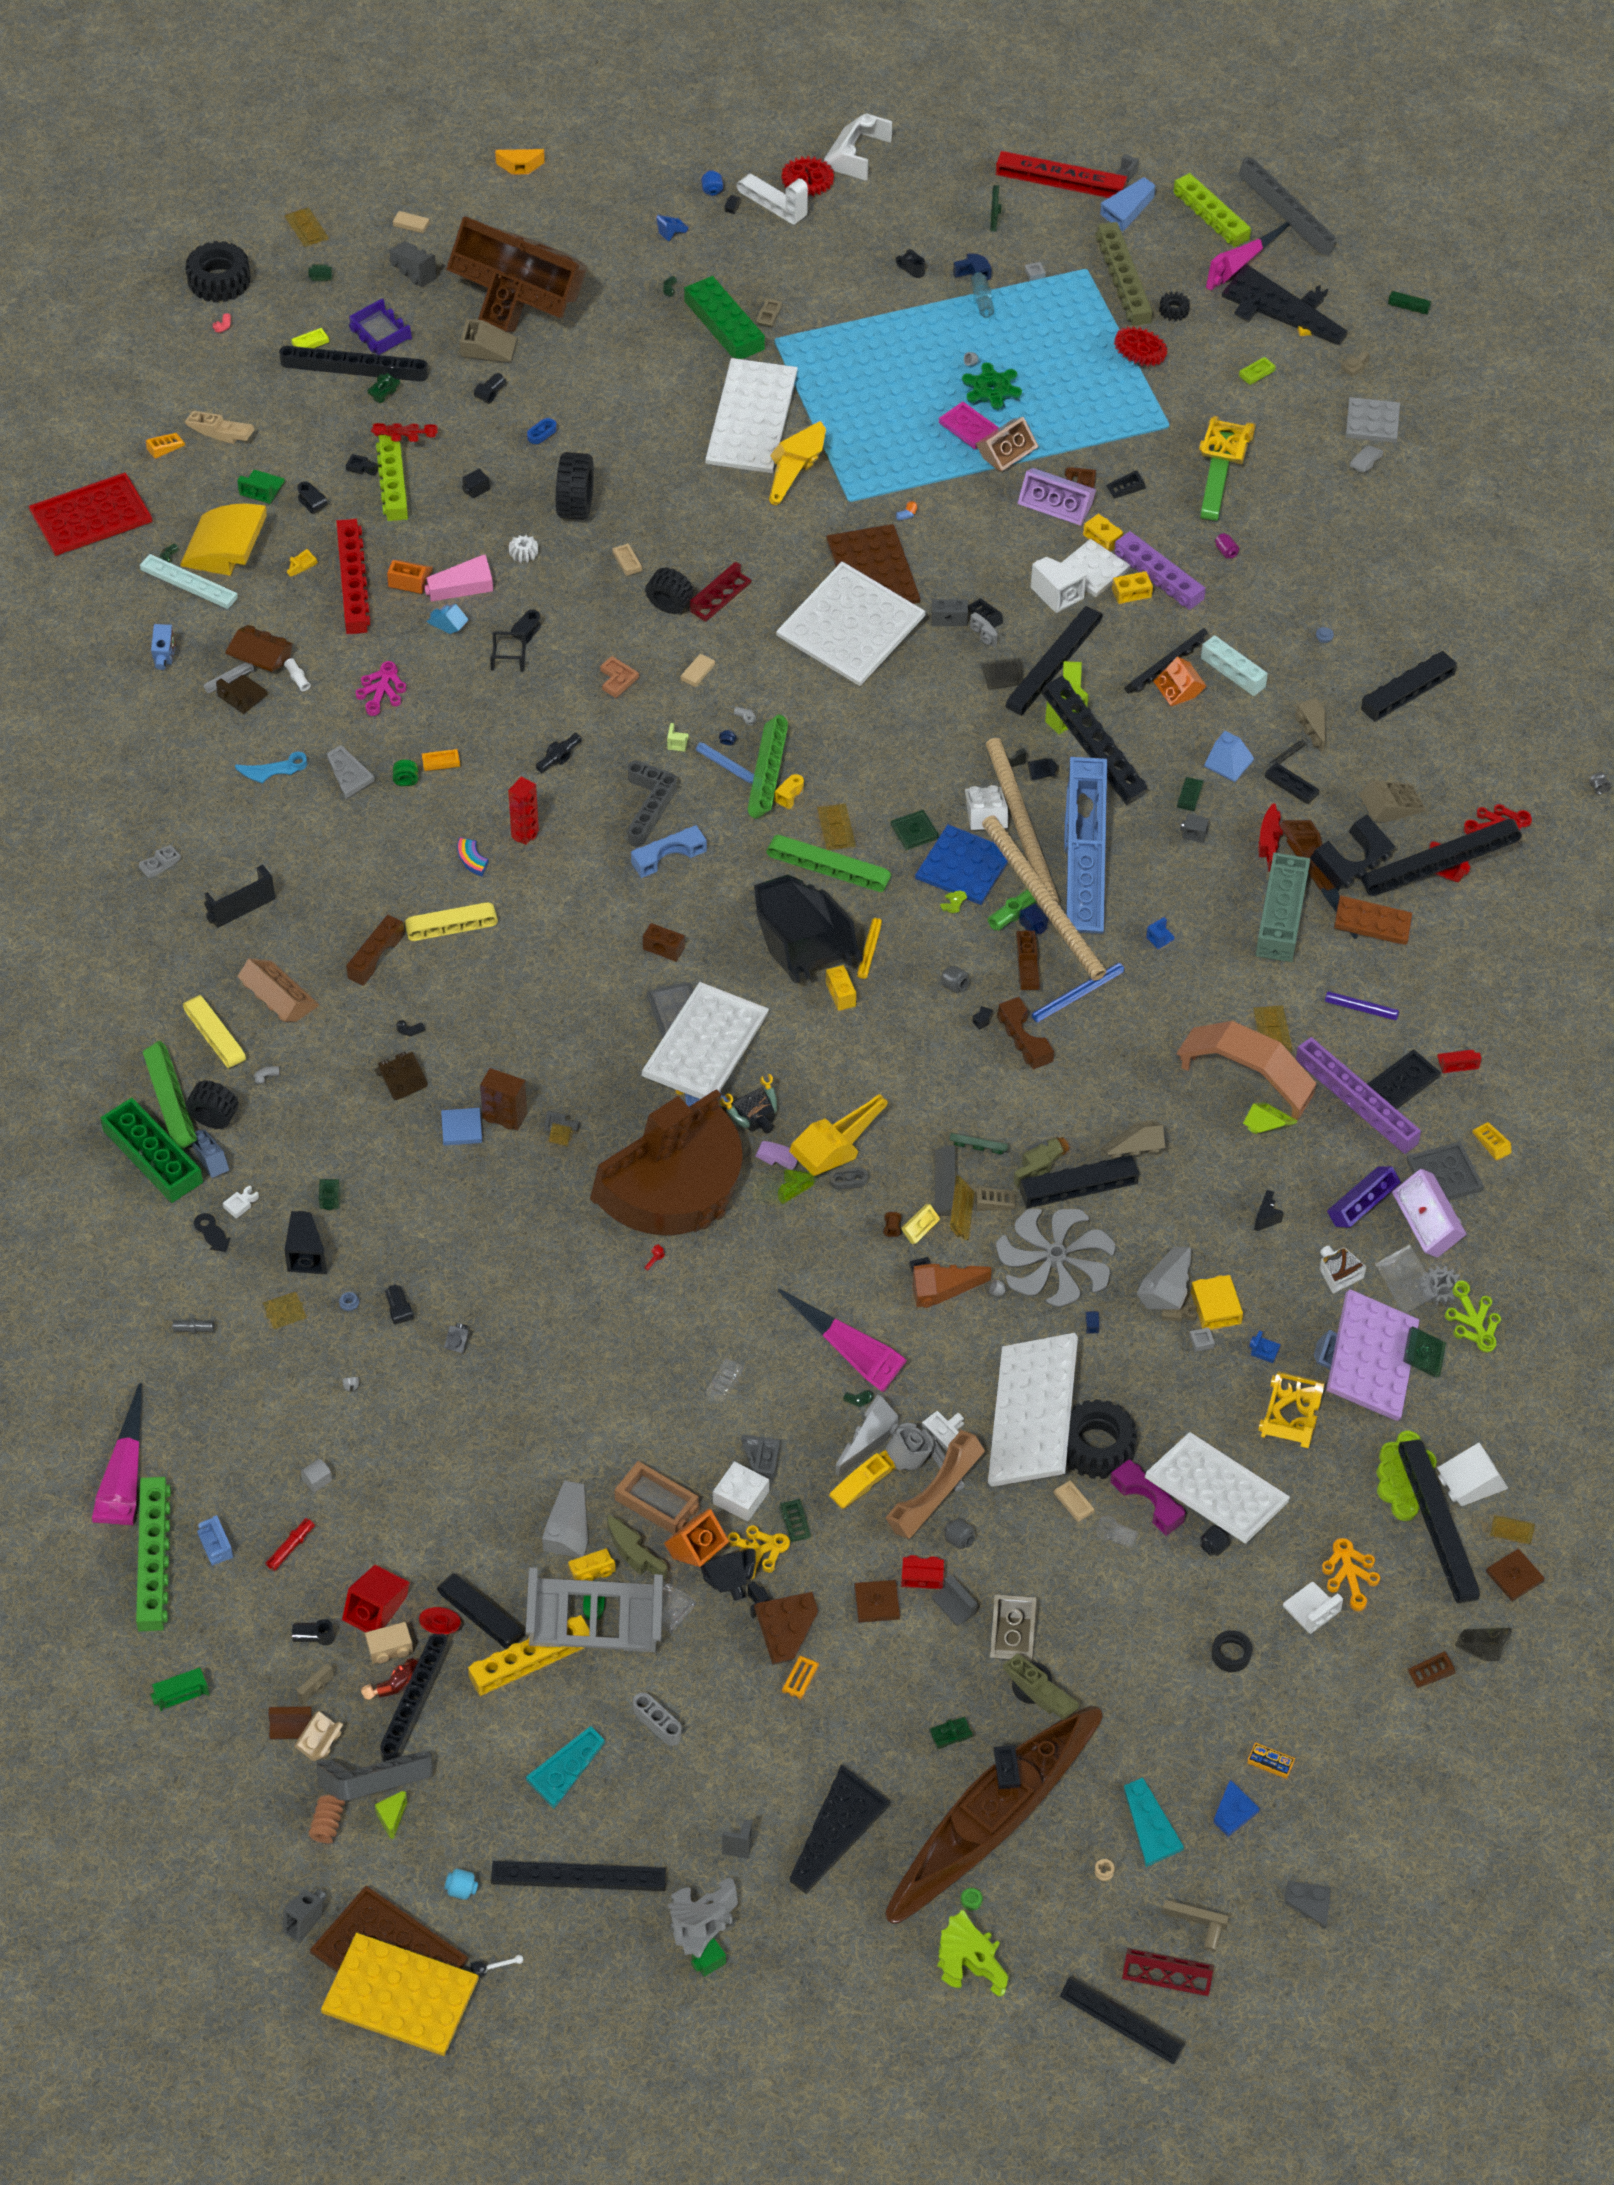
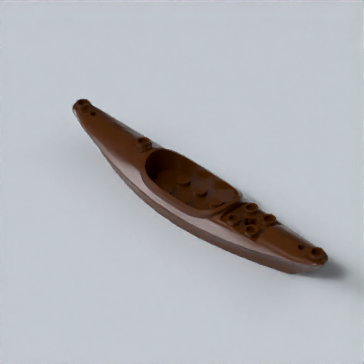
(989, 1814)

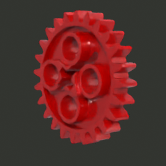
(818, 173)
(1140, 346)

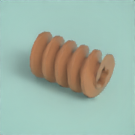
(326, 1819)

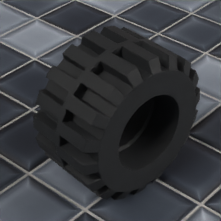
(669, 590)
(211, 1104)

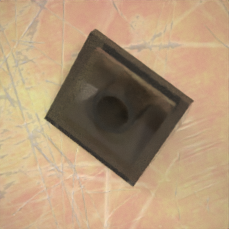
(1002, 672)

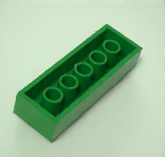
(724, 318)
(151, 1150)

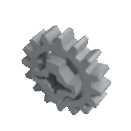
(1443, 1283)

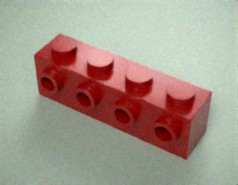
(523, 810)

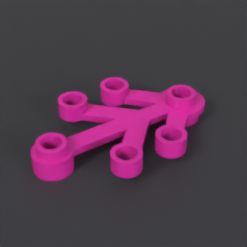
(387, 671)

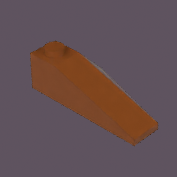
(937, 1284)

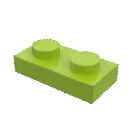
(1257, 370)

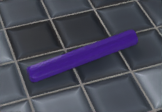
(1361, 1005)

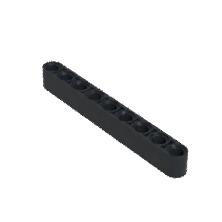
(353, 363)
(1053, 660)
(1441, 857)
(1438, 1521)

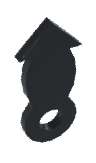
(213, 1234)

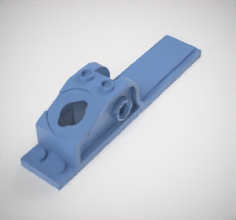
(1086, 845)

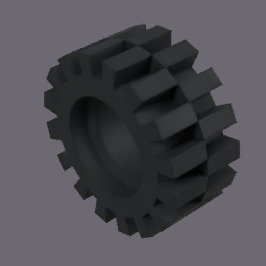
(1171, 312)

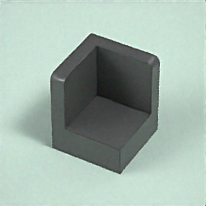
(1128, 167)

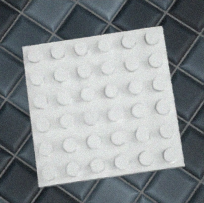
(850, 623)

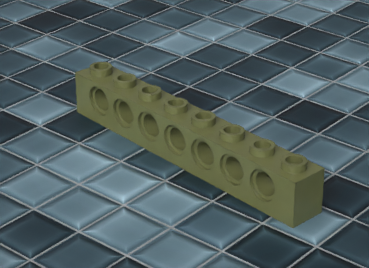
(1124, 274)

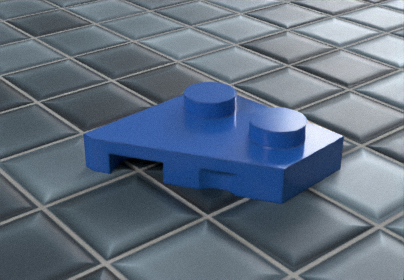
(1234, 1810)

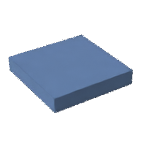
(461, 1126)

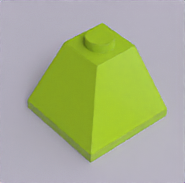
(1266, 1117)

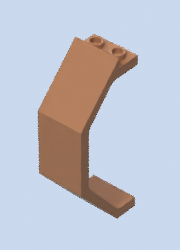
(1255, 1052)

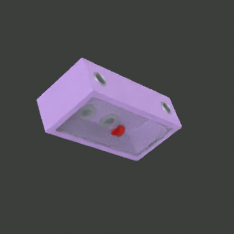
(1429, 1213)

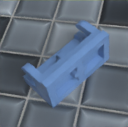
(214, 1541)

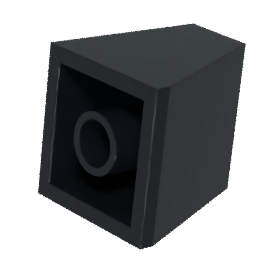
(303, 1245)

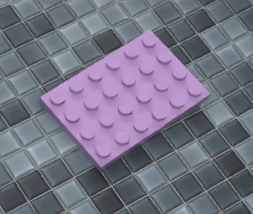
(1370, 1355)

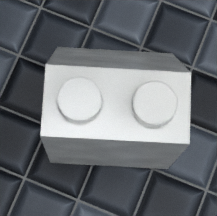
(1057, 583)
(1471, 1476)

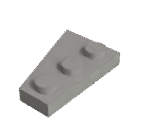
(348, 771)

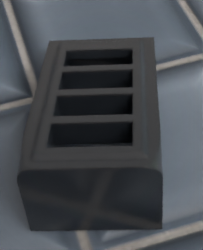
(1133, 487)
(995, 617)

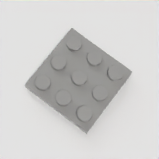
(1372, 420)

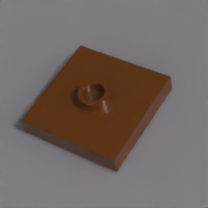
(1515, 1575)
(877, 1601)

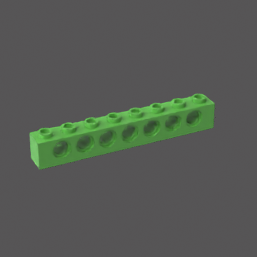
(146, 1618)

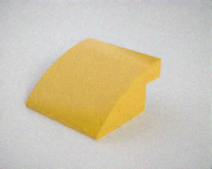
(224, 538)

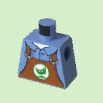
(163, 650)

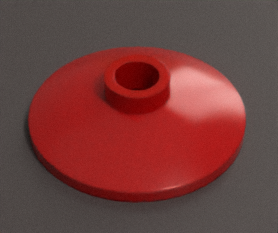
(439, 1620)

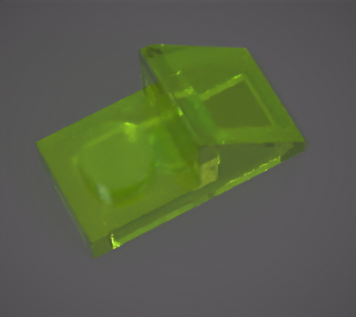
(796, 1184)

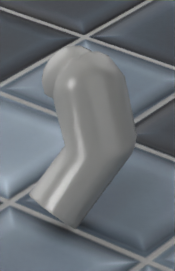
(747, 715)
(266, 1071)

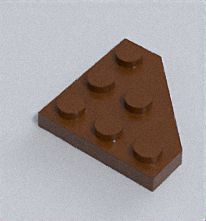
(786, 1624)

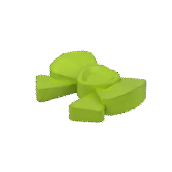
(956, 899)

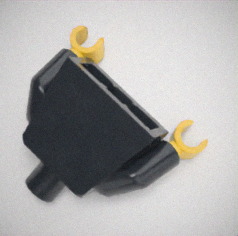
(731, 1570)

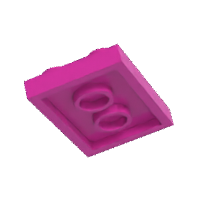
(967, 424)

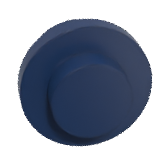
(727, 737)

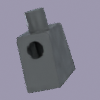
(302, 1914)

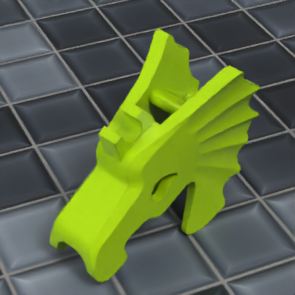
(965, 1946)

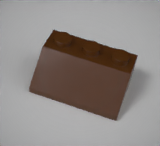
(259, 648)

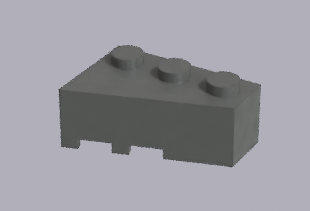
(414, 263)

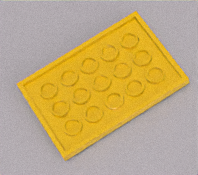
(399, 1994)

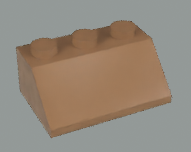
(1007, 444)

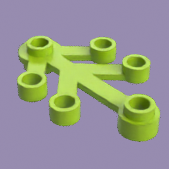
(1474, 1320)

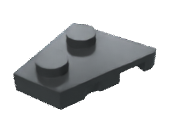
(761, 1454)
(1309, 1900)

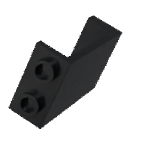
(242, 900)

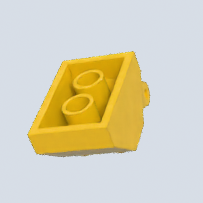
(792, 456)
(829, 1145)

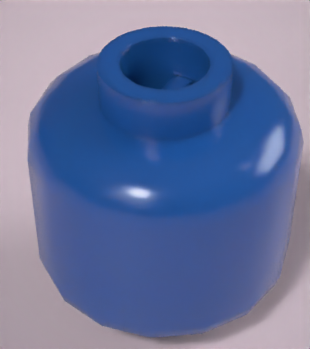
(712, 183)

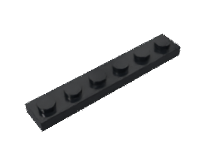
(1161, 665)
(1122, 2020)

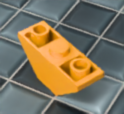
(520, 160)

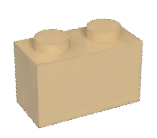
(389, 1643)

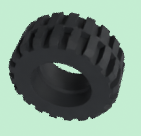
(218, 285)
(574, 485)
(1101, 1417)

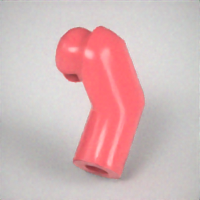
(220, 327)

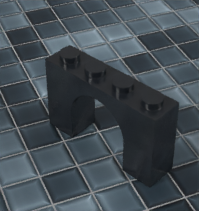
(1343, 871)

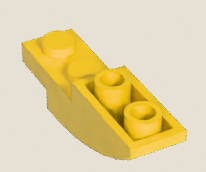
(862, 1479)

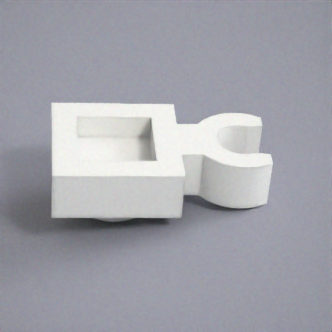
(238, 1203)

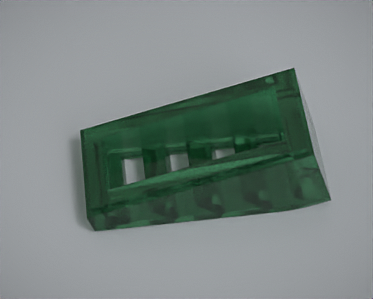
(792, 1505)

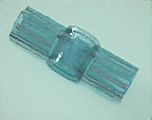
(982, 295)

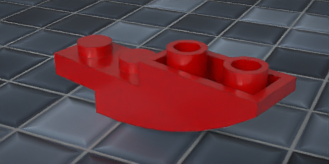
(1269, 834)

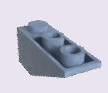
(210, 1154)

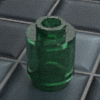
(320, 272)

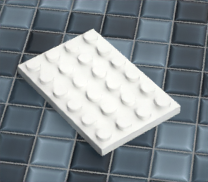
(1217, 1487)

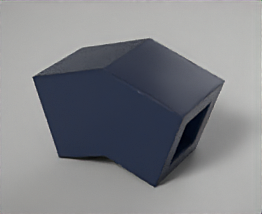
(1092, 1322)

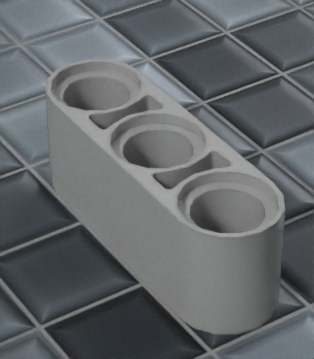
(655, 1710)

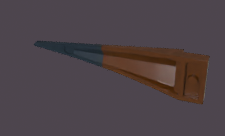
(1303, 840)

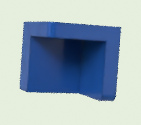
(1158, 934)

